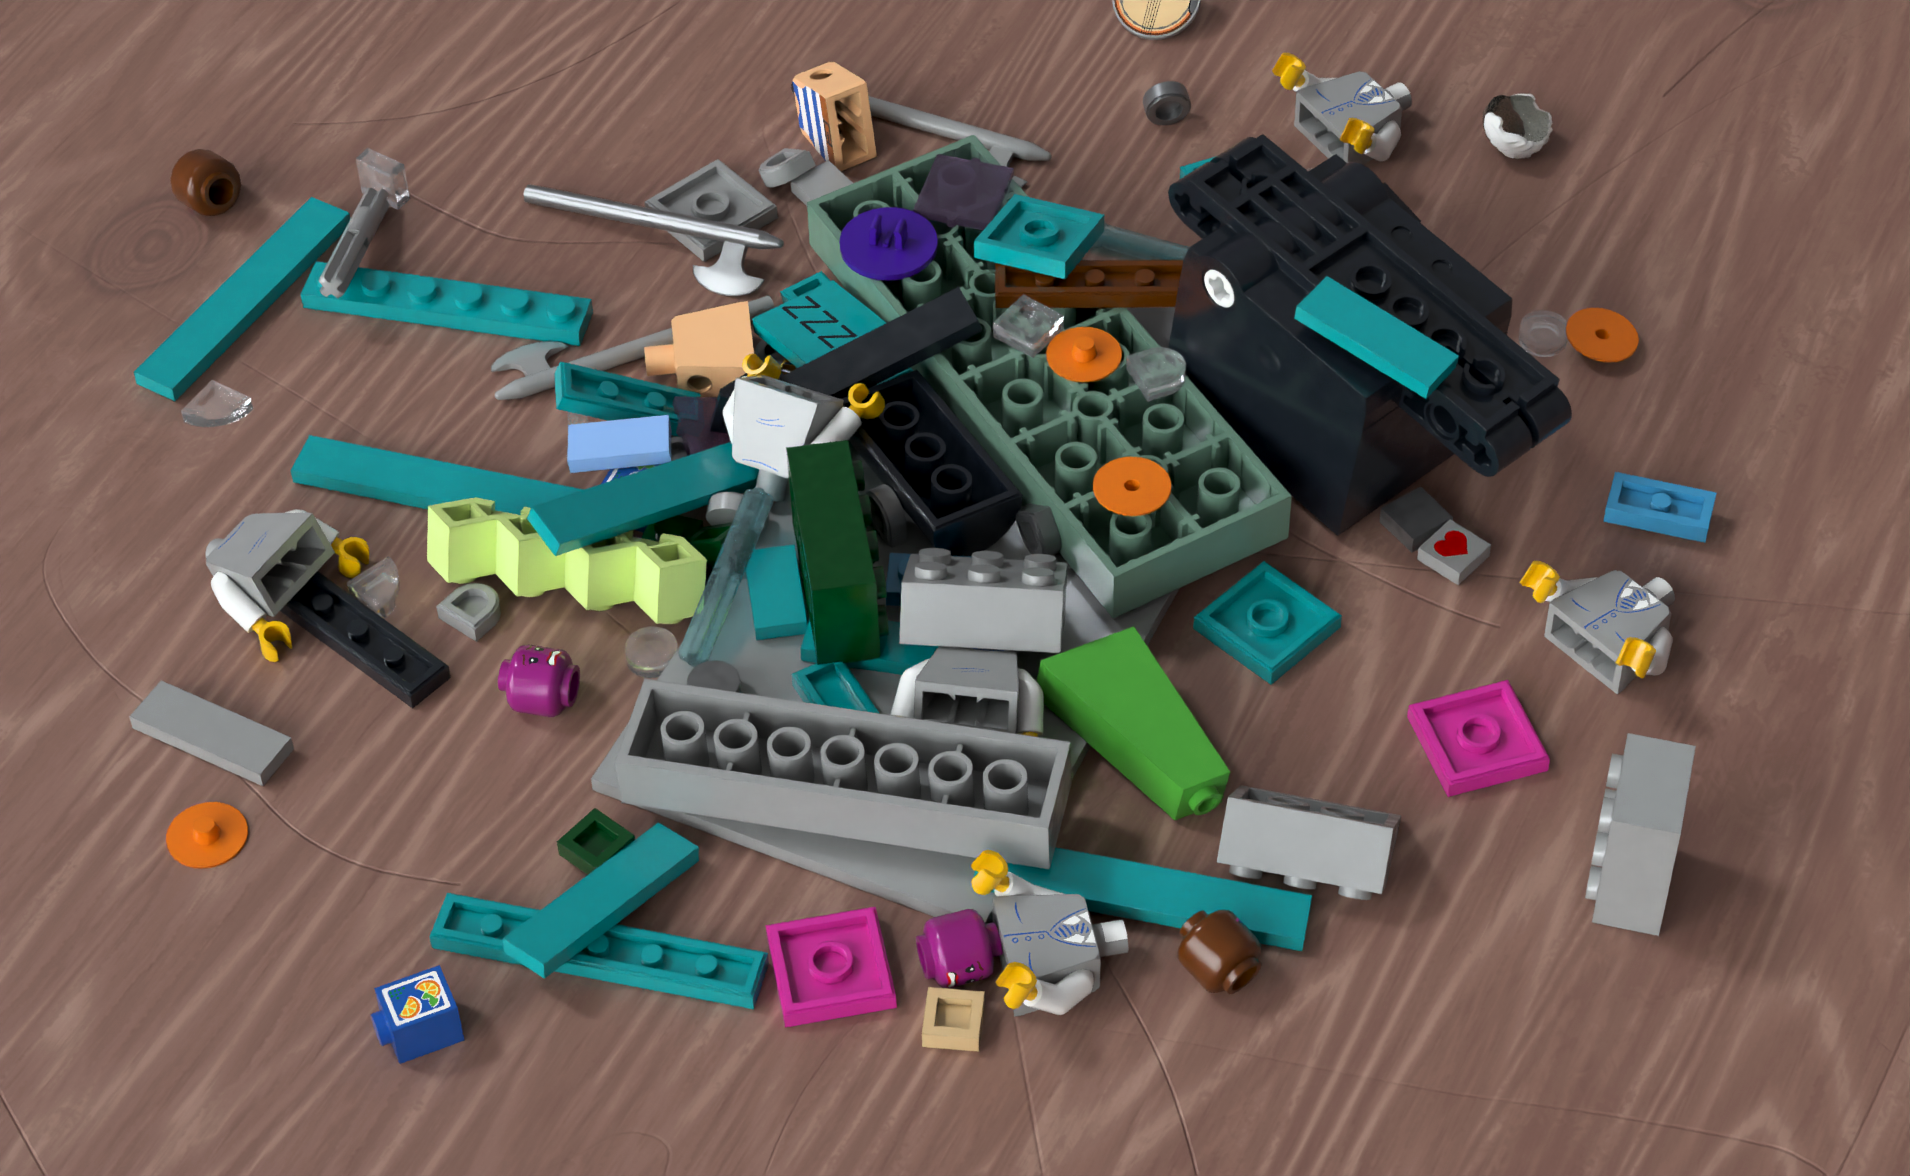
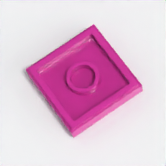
(1478, 738)
(830, 967)

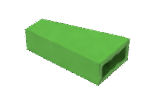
(1136, 720)

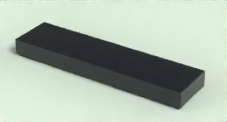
(890, 347)
(366, 640)

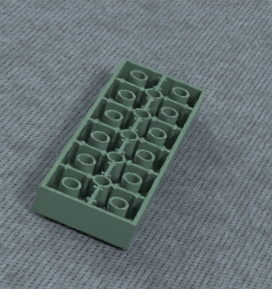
(1059, 431)

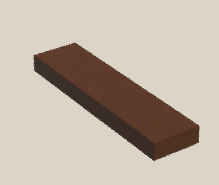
(1094, 285)

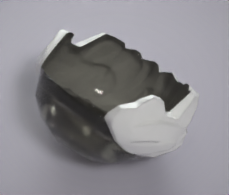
(1516, 125)

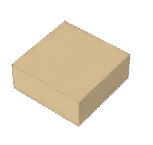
(953, 1019)

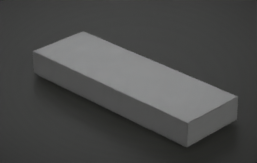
(211, 733)

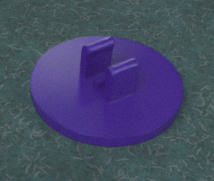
(888, 243)

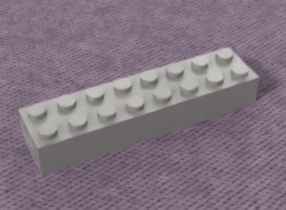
(845, 772)

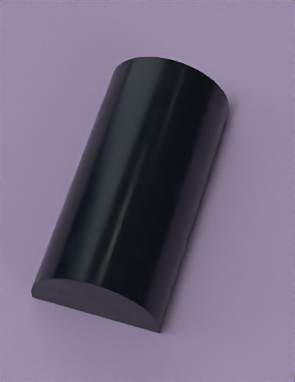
(936, 467)

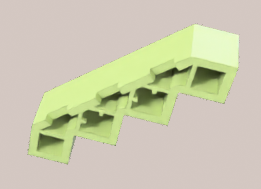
(477, 541)

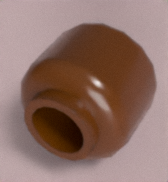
(205, 182)
(1219, 951)

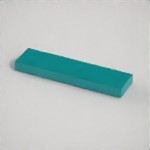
(600, 900)

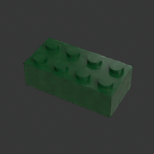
(837, 552)

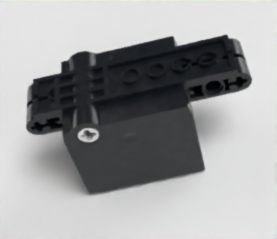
(1305, 406)

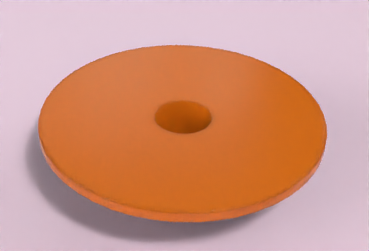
(1602, 335)
(1084, 354)
(1132, 486)
(207, 835)

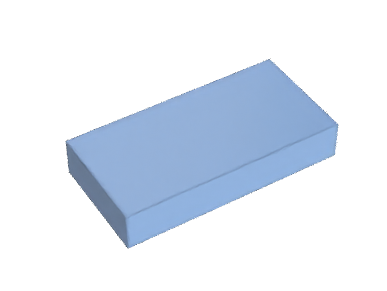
(619, 443)

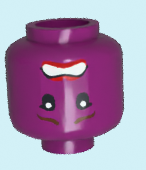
(539, 680)
(958, 948)

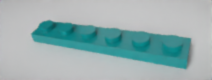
(455, 305)

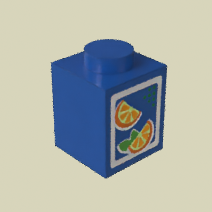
(417, 1015)

